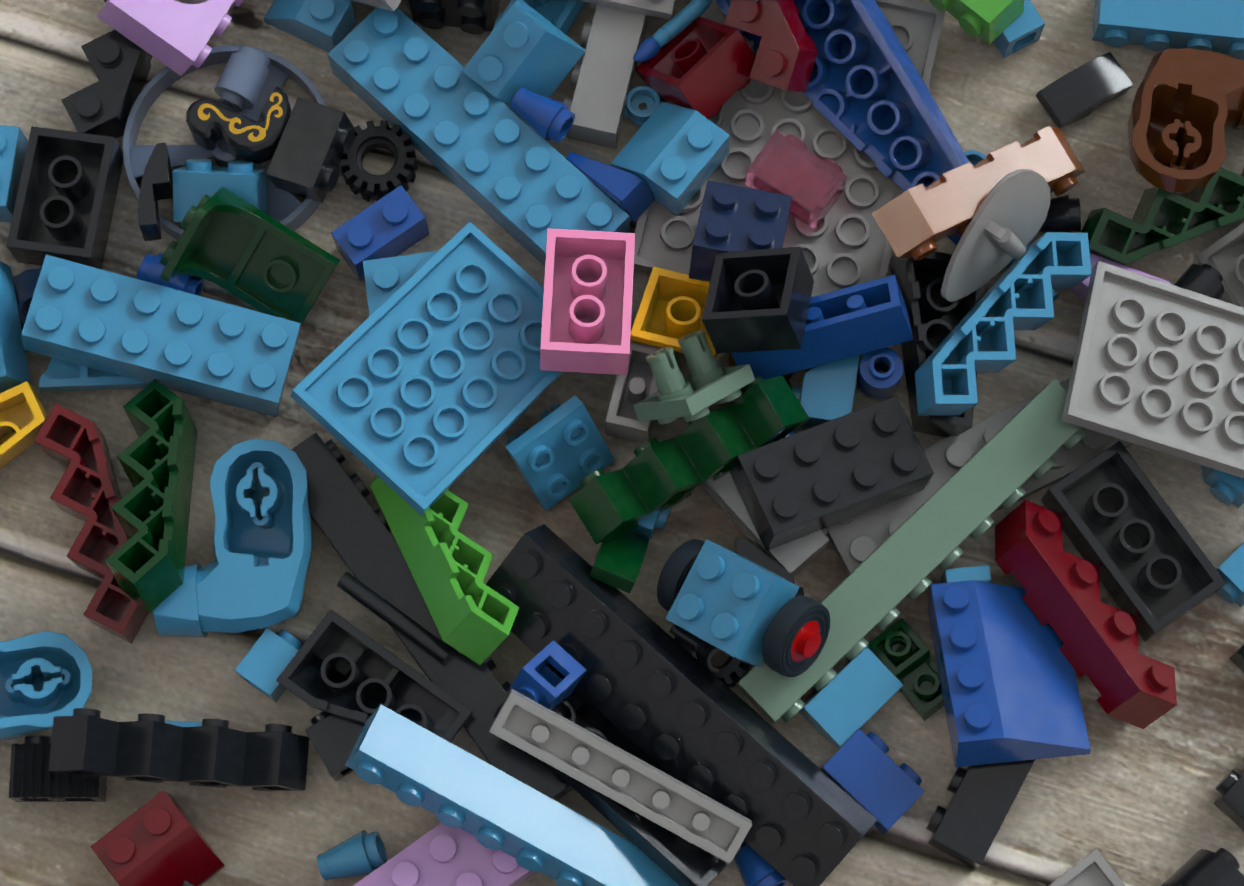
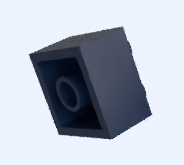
(736, 221)

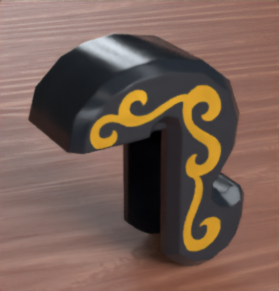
(242, 135)

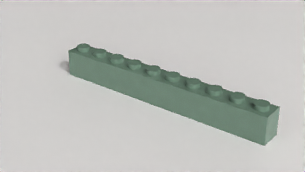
(923, 543)

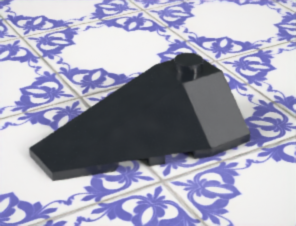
(353, 675)

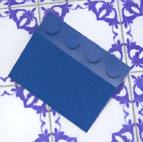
(1002, 677)

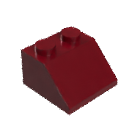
(700, 67)
(157, 847)

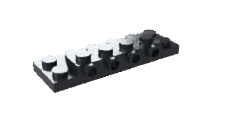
(674, 855)

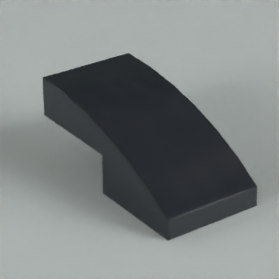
(1084, 89)
(155, 186)

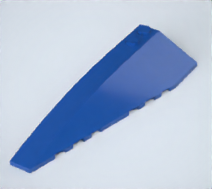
(874, 92)

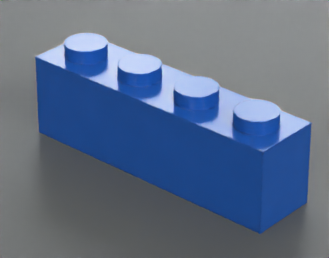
(840, 327)

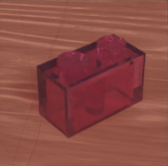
(792, 170)

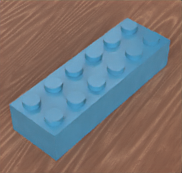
(160, 335)

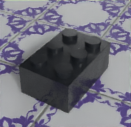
(65, 197)

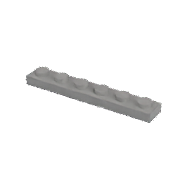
(620, 776)

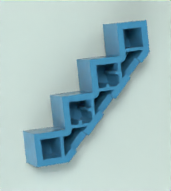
(986, 334)

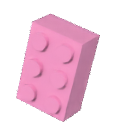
(587, 301)

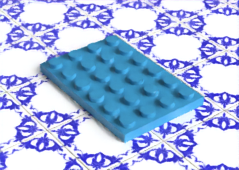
(435, 369)

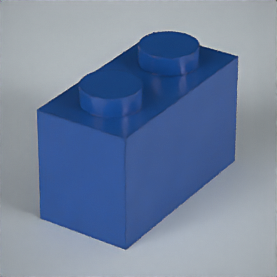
(381, 230)
(874, 778)

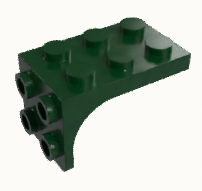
(249, 256)

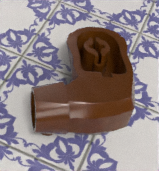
(1182, 117)

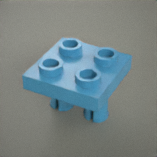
(559, 452)

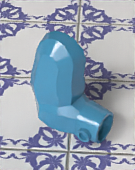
(257, 545)
(40, 680)

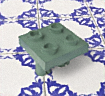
(694, 393)

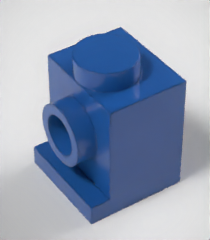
(543, 684)

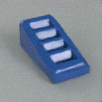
(622, 187)

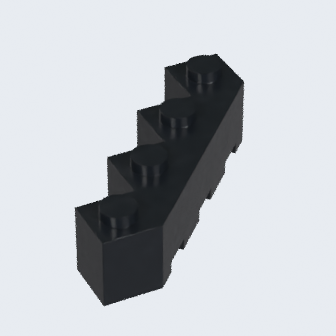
(121, 75)
(166, 752)

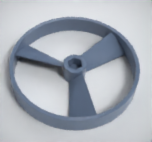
(280, 203)

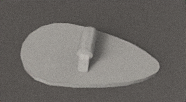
(997, 232)

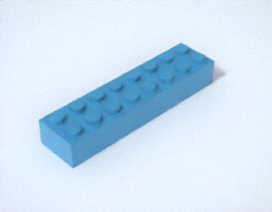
(469, 133)

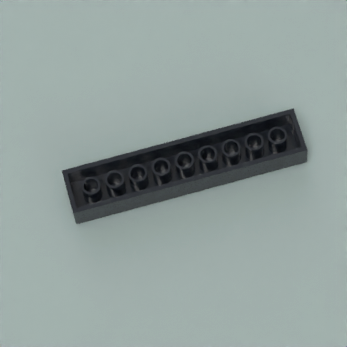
(680, 710)

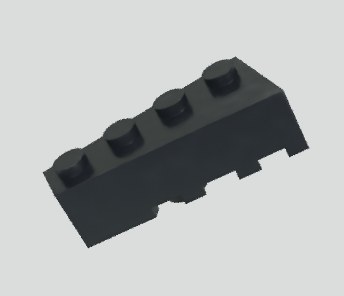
(930, 322)

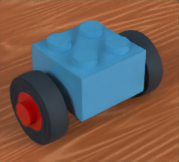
(742, 608)

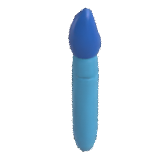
(651, 46)

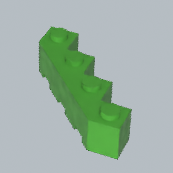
(449, 572)

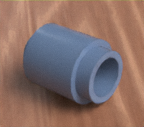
(243, 79)

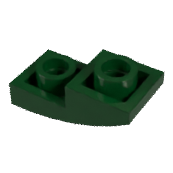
(620, 560)
(912, 665)

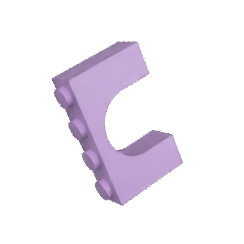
(170, 29)

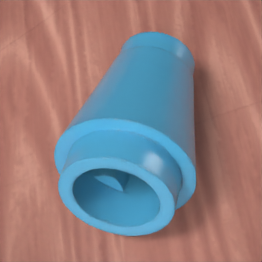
(353, 857)

